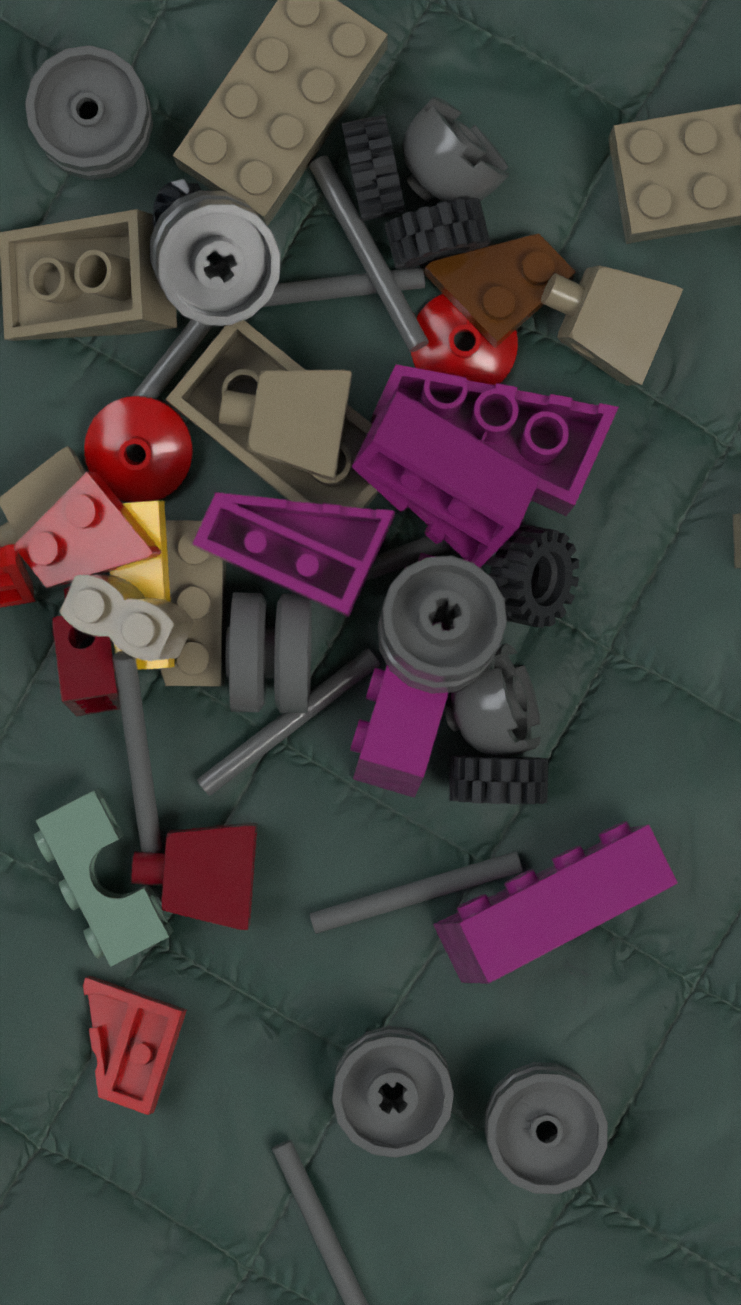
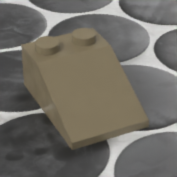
(82, 279)

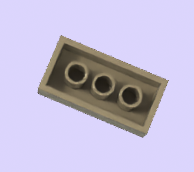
(281, 101)
(678, 173)
(235, 365)

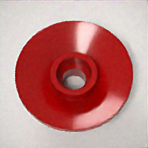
(481, 364)
(157, 430)

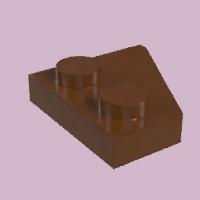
(499, 283)

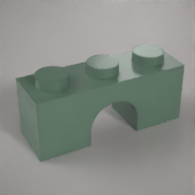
(117, 922)

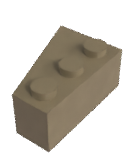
(200, 590)

